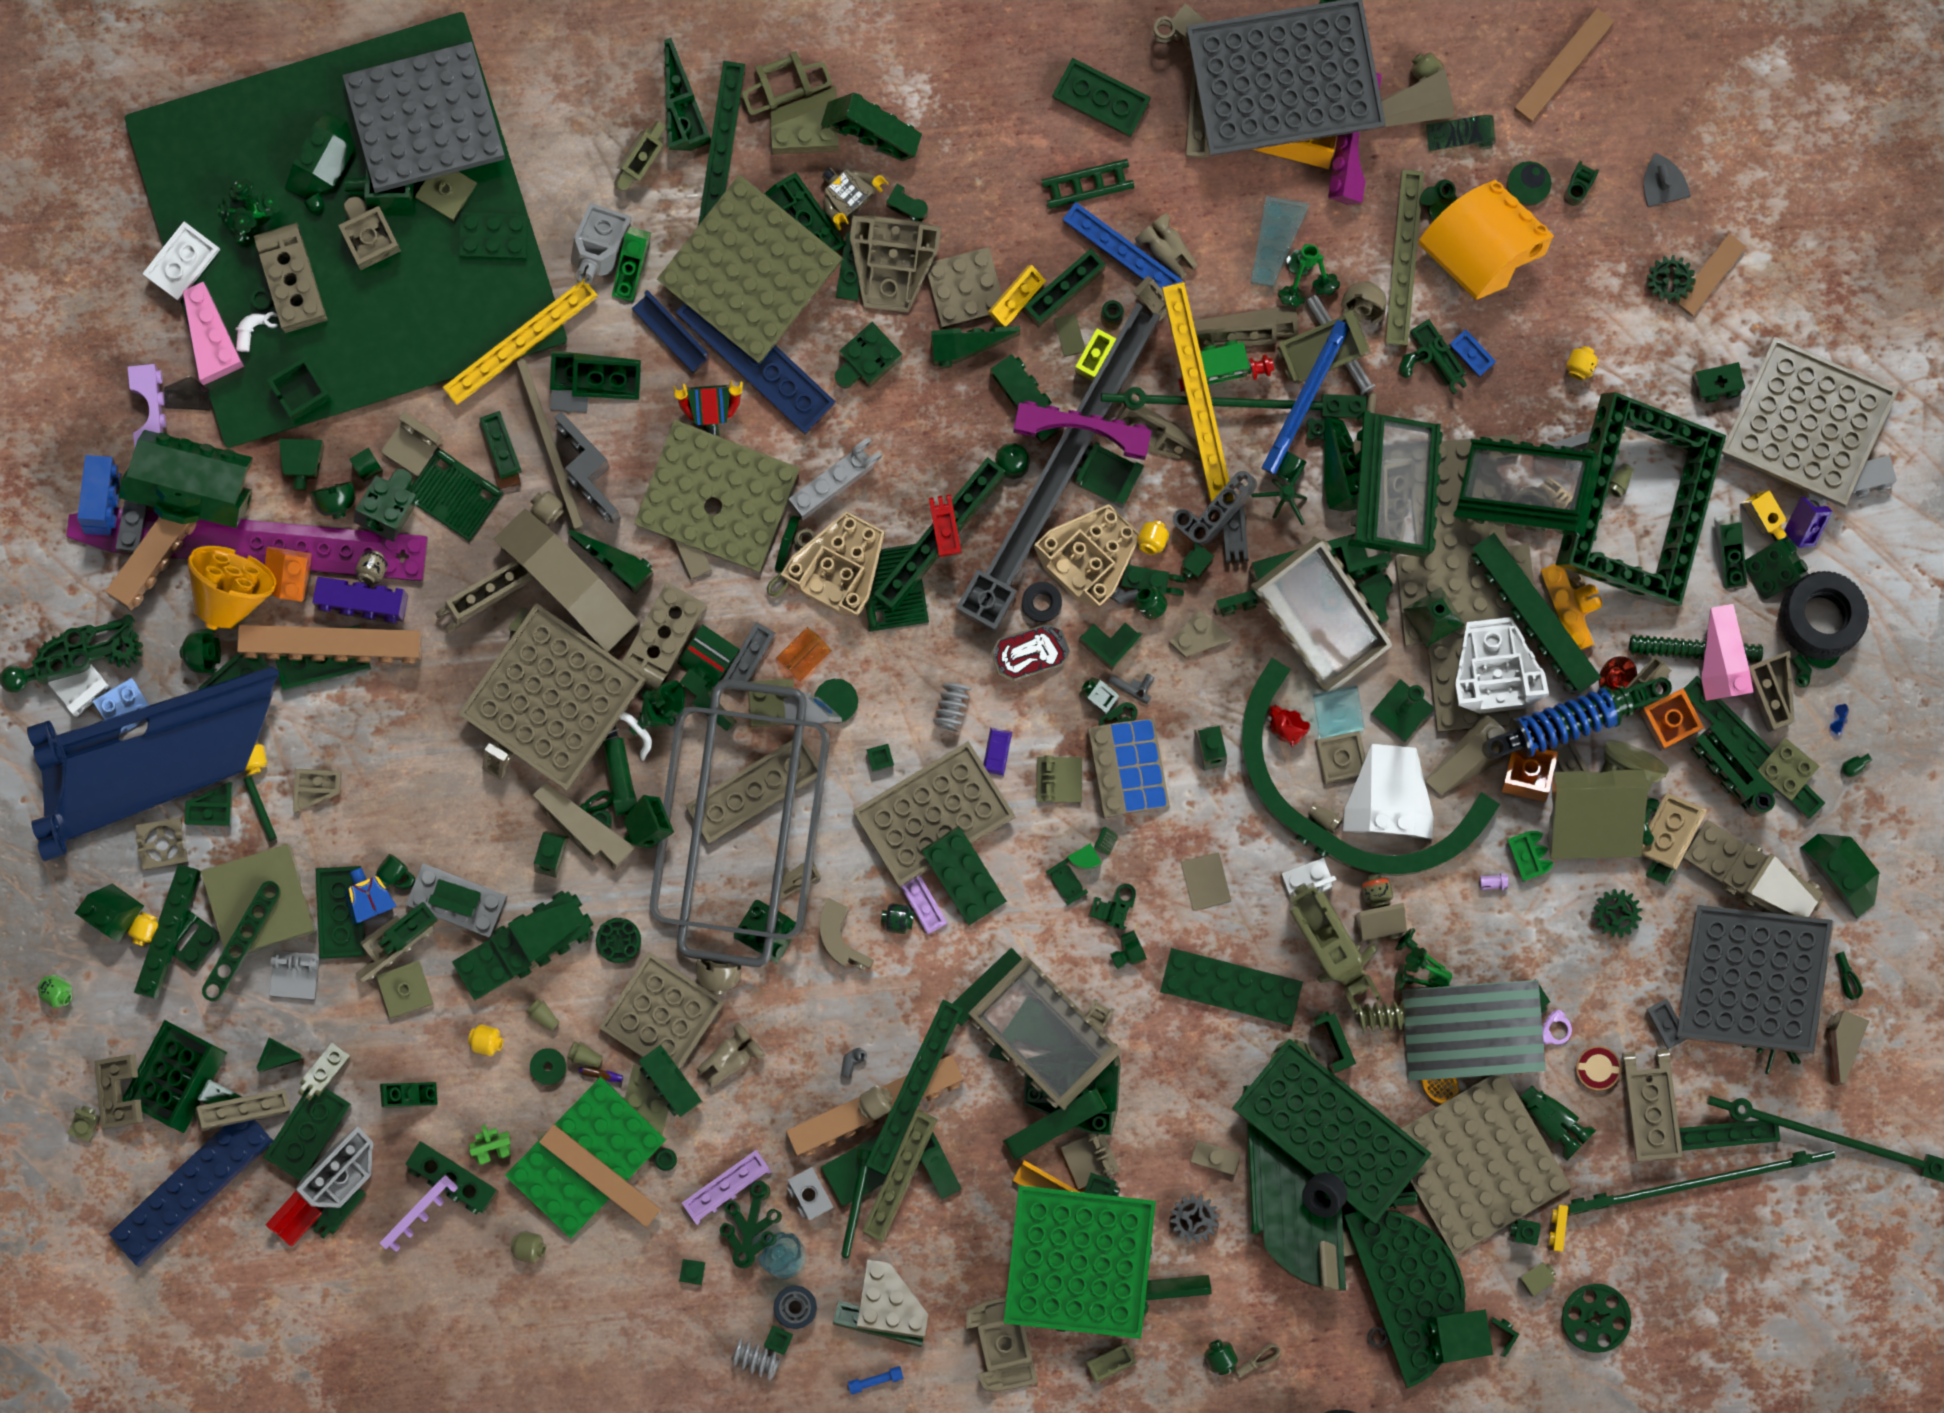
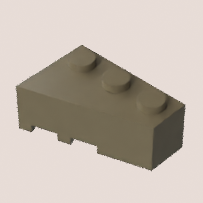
(1773, 690)

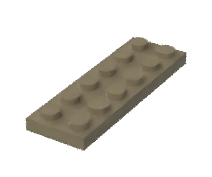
(753, 790)

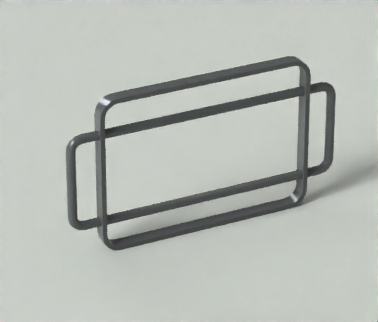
(784, 829)

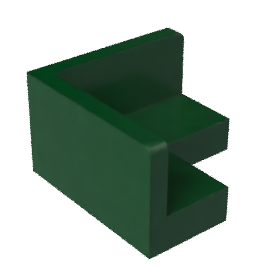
(1110, 650)

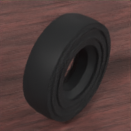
(1041, 588)

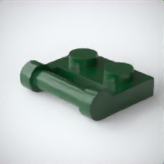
(199, 944)

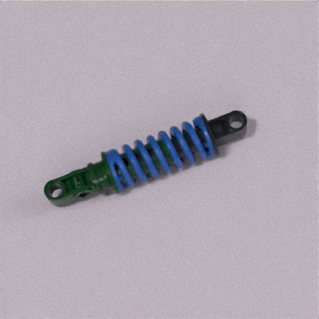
(1574, 717)

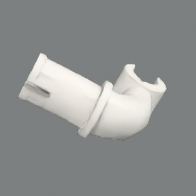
(246, 327)

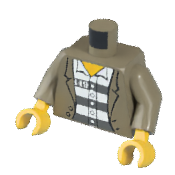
(848, 193)

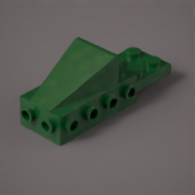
(524, 944)

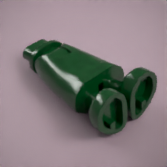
(1556, 1121)

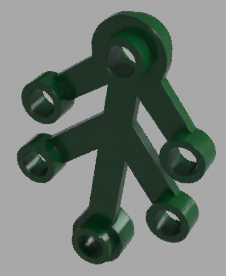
(750, 1227)

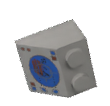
(816, 710)

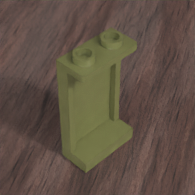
(1305, 348)

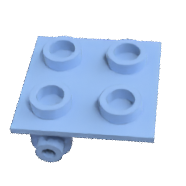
(121, 700)

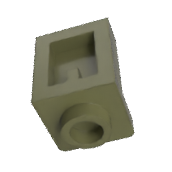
(84, 1123)

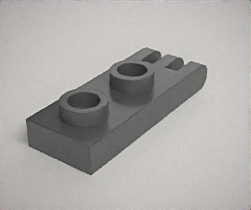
(1235, 536)

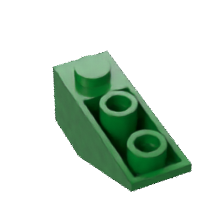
(631, 263)

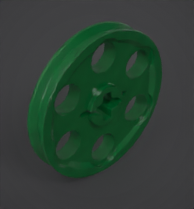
(1586, 1312)

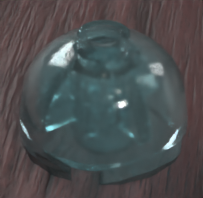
(785, 1257)

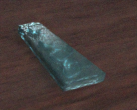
(1277, 232)

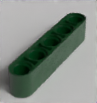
(1054, 1124)

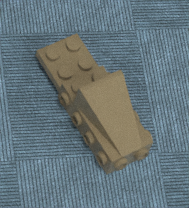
(1752, 875)

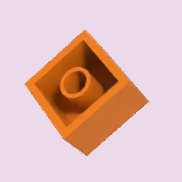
(1671, 719)
(1531, 776)

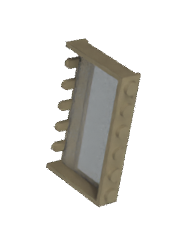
(1322, 614)
(1044, 1033)

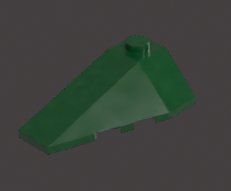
(953, 346)
(1339, 466)
(624, 566)

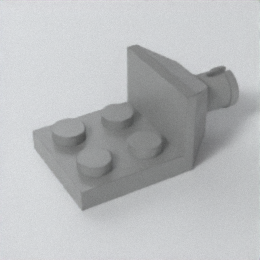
(598, 242)

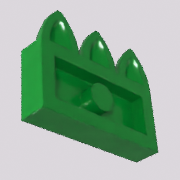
(1527, 855)

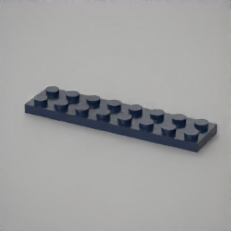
(775, 377)
(189, 1189)

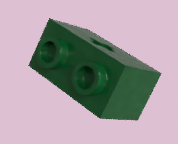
(1728, 374)

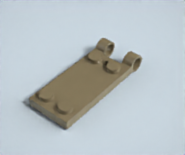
(1652, 1109)

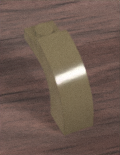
(830, 930)

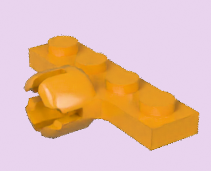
(1572, 603)

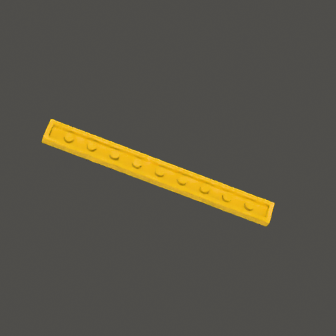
(1196, 388)

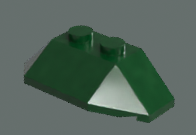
(321, 157)
(1845, 870)

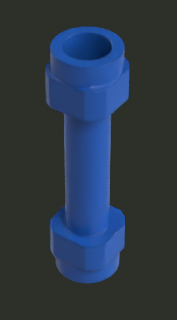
(894, 1374)

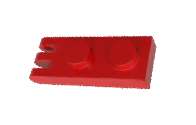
(945, 527)

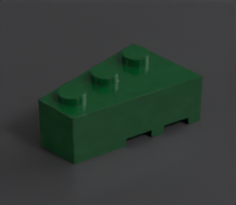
(669, 1082)

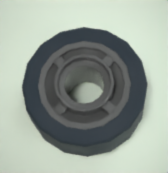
(782, 1311)

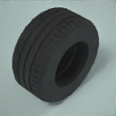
(1842, 593)

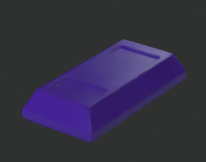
(997, 751)

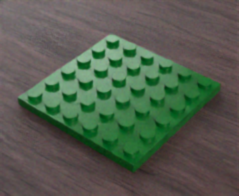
(1079, 1262)

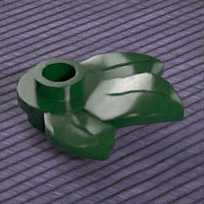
(1436, 200)

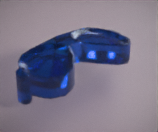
(1838, 725)

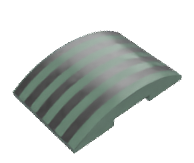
(1474, 1030)

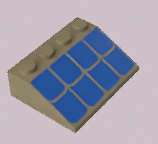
(1128, 767)

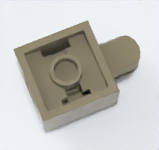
(367, 232)

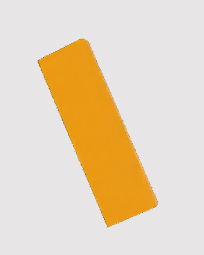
(1032, 1176)

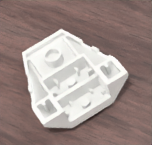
(1497, 669)
(1390, 795)

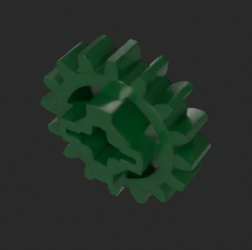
(1614, 924)

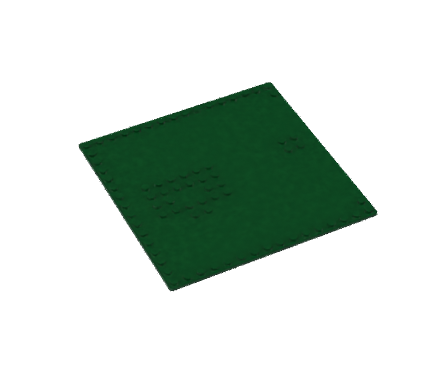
(386, 326)

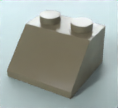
(1381, 923)

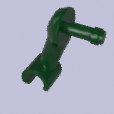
(1652, 805)

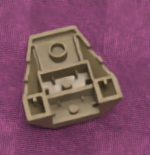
(892, 259)

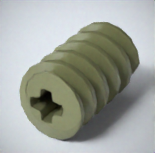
(1381, 1016)

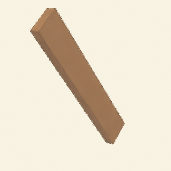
(1564, 65)
(600, 1175)

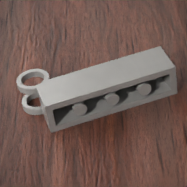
(1875, 474)
(834, 480)

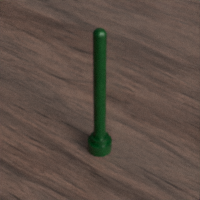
(862, 1156)

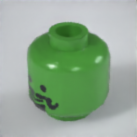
(55, 991)

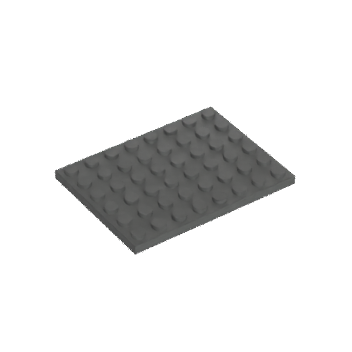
(1285, 76)

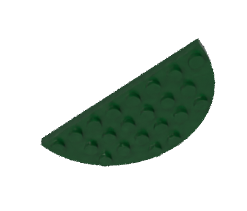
(1410, 1281)

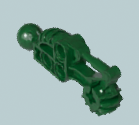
(59, 650)

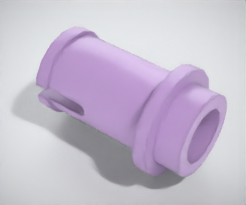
(1494, 881)

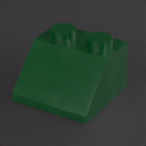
(110, 911)

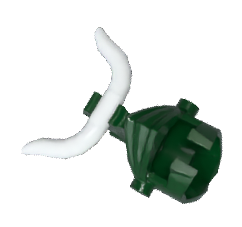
(658, 709)

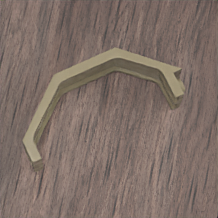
(567, 580)

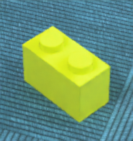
(1094, 354)

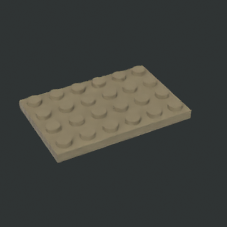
(929, 805)

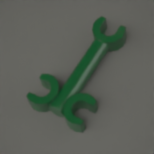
(1433, 351)

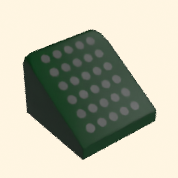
(1106, 841)

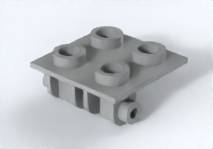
(294, 974)

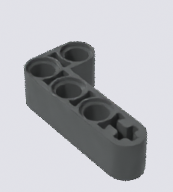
(1217, 505)

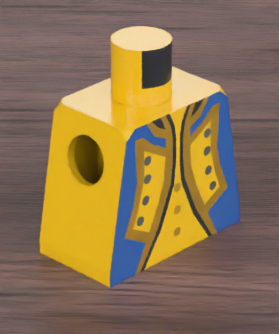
(1758, 509)

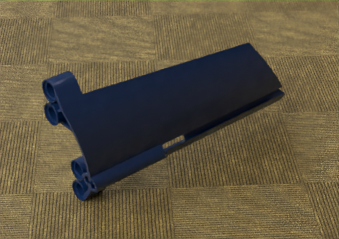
(186, 746)

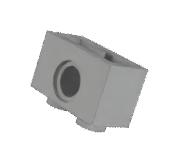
(821, 1202)

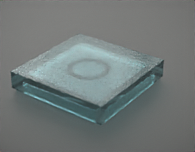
(1338, 711)

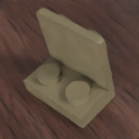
(412, 444)

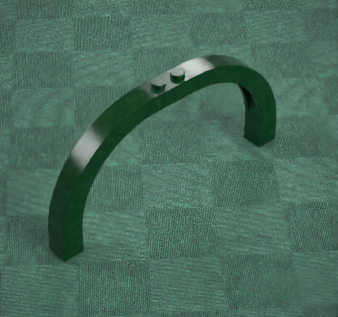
(1314, 835)

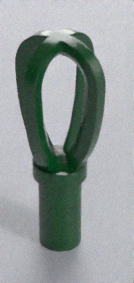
(584, 806)
(1846, 969)

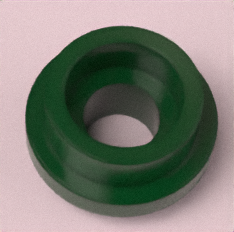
(1117, 306)

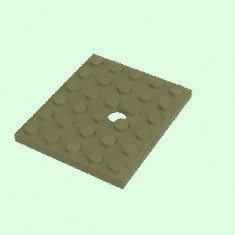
(705, 467)

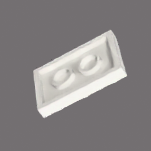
(181, 261)

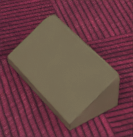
(1328, 1266)

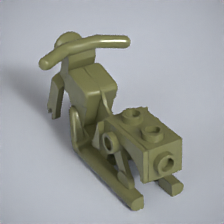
(1331, 942)

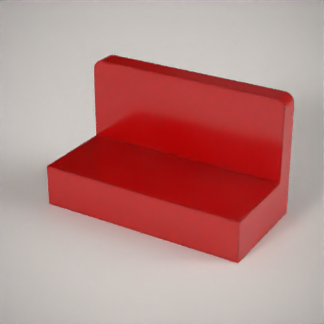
(293, 1219)

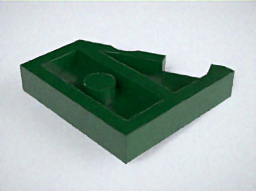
(211, 808)

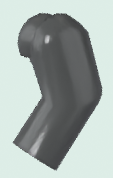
(1123, 597)
(851, 1059)

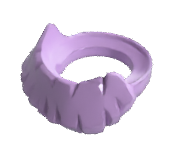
(1555, 1016)

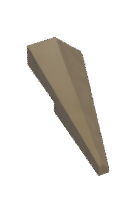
(1165, 436)

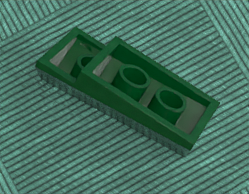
(595, 375)

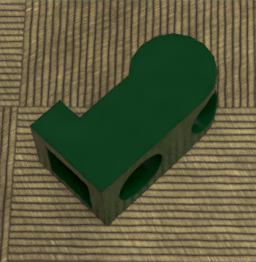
(911, 208)

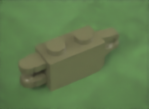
(639, 156)

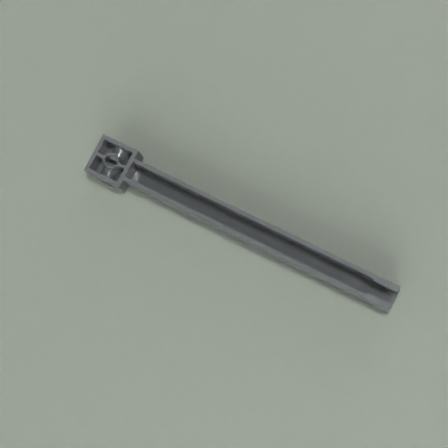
(991, 592)

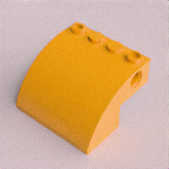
(1485, 239)

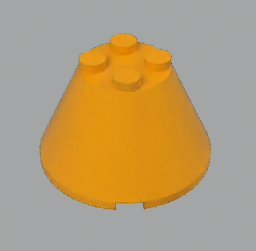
(227, 585)

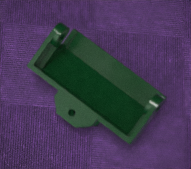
(187, 480)

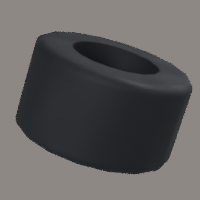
(1332, 1187)

